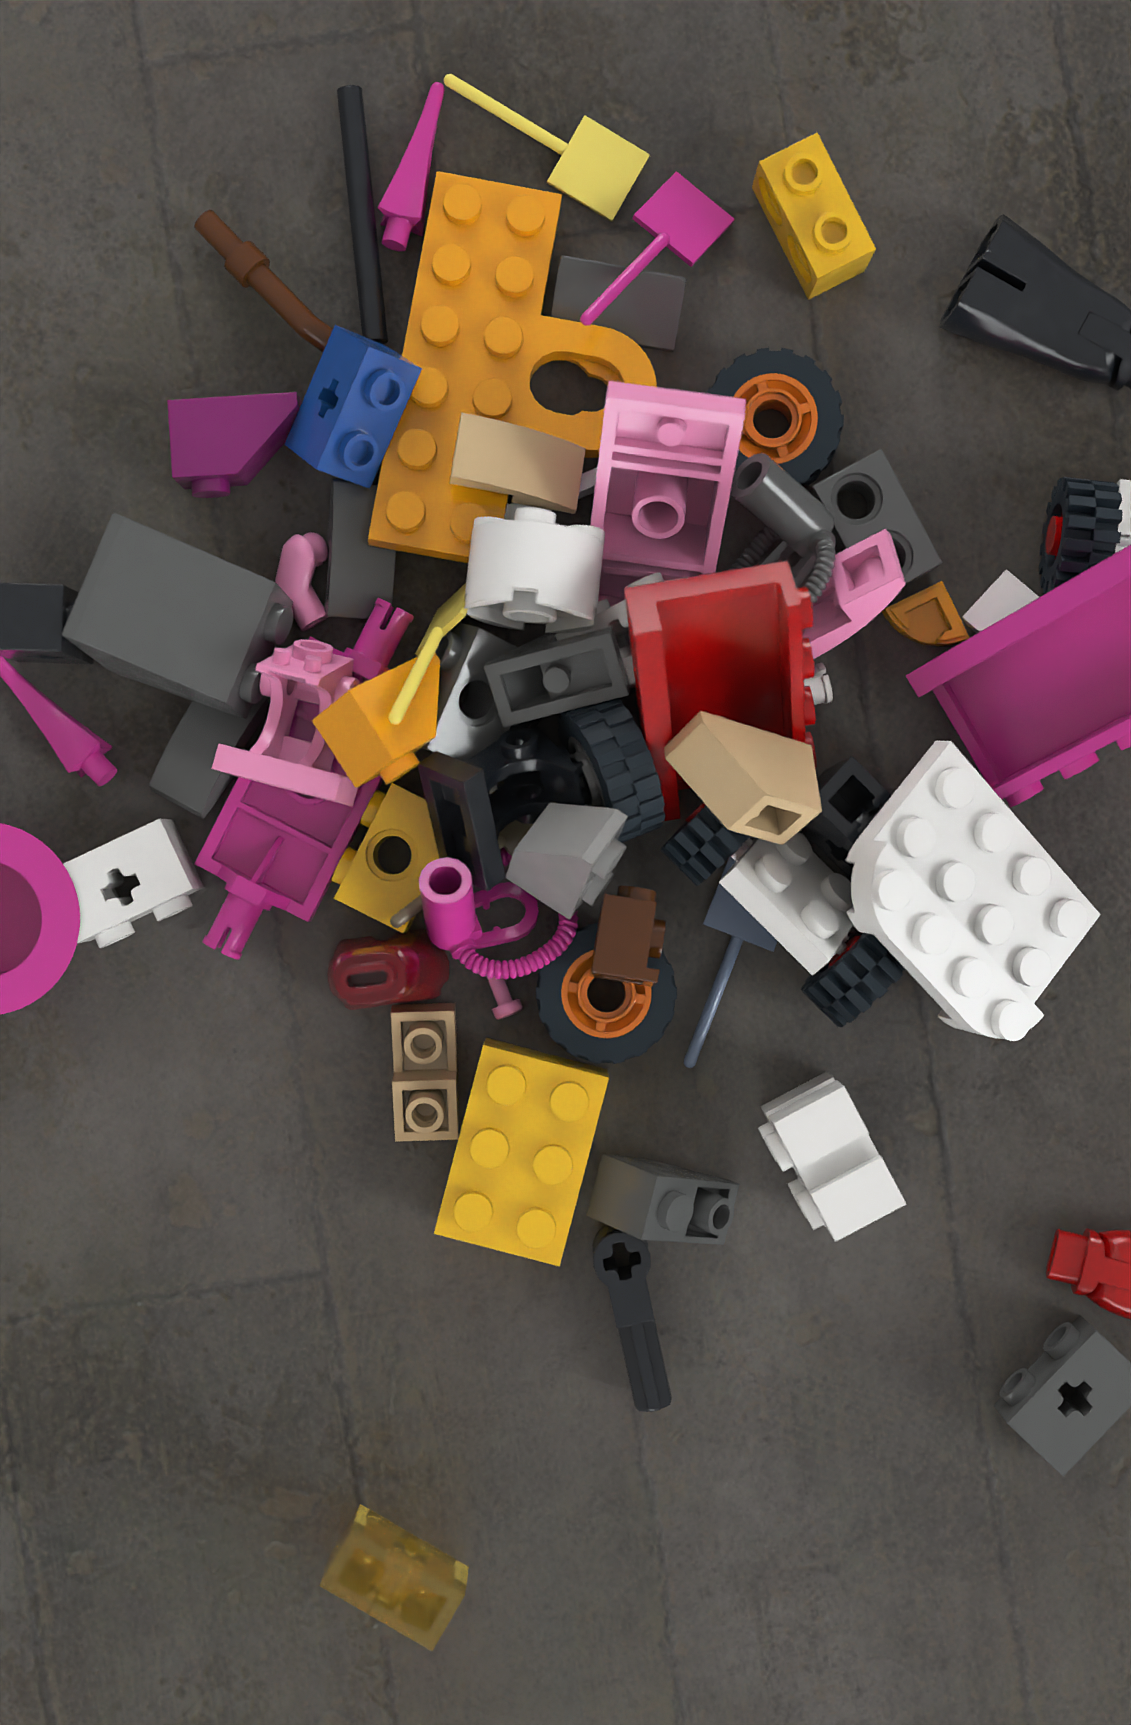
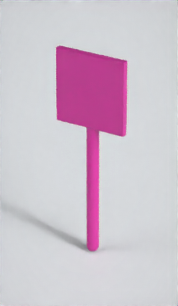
(678, 219)

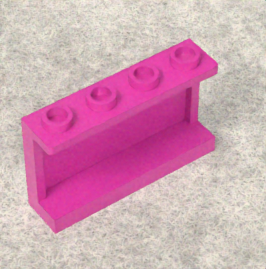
(1043, 682)

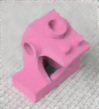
(295, 673)

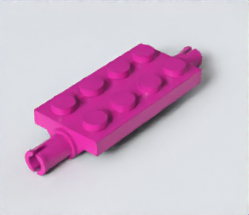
(283, 843)

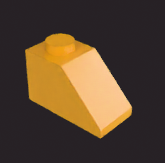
(360, 727)

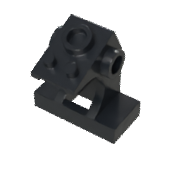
(468, 819)

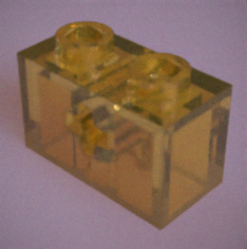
(395, 1577)

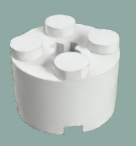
(534, 572)

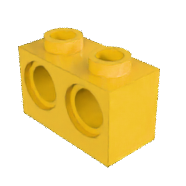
(812, 216)

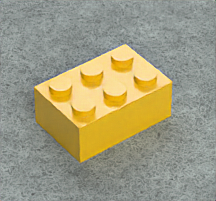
(522, 1152)

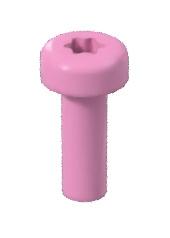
(506, 1006)

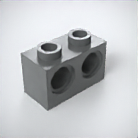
(886, 509)

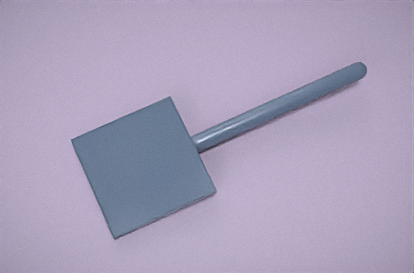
(733, 919)

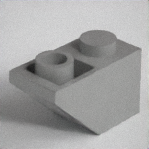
(568, 855)

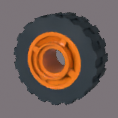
(800, 393)
(599, 1034)

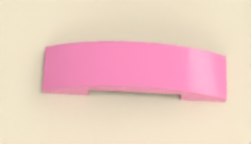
(860, 588)

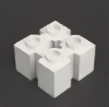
(836, 1163)

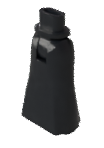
(1040, 308)

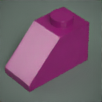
(227, 438)

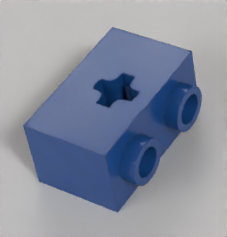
(352, 407)

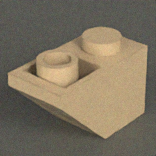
(747, 776)

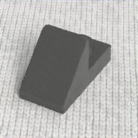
(557, 675)

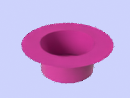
(35, 919)

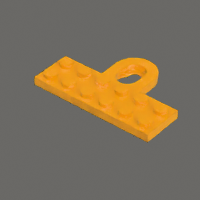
(478, 344)

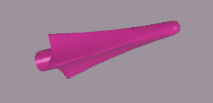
(407, 193)
(72, 742)

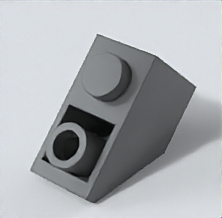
(662, 1201)

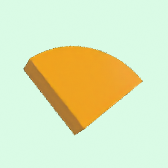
(928, 617)

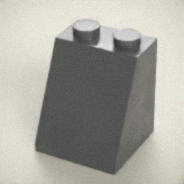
(178, 617)

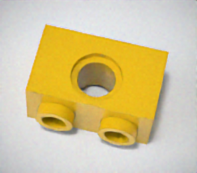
(361, 877)

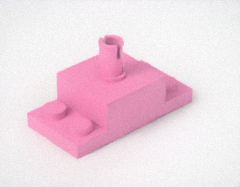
(663, 482)

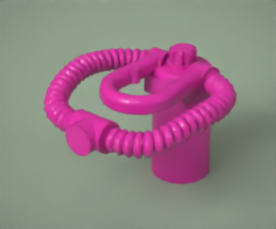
(454, 925)

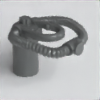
(788, 515)

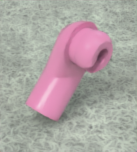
(295, 575)

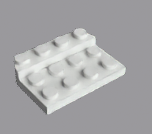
(966, 897)

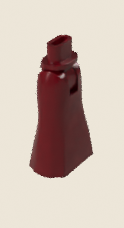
(388, 970)

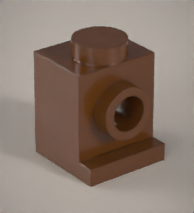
(628, 937)

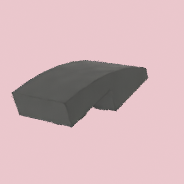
(355, 569)
(186, 764)

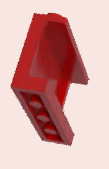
(723, 649)

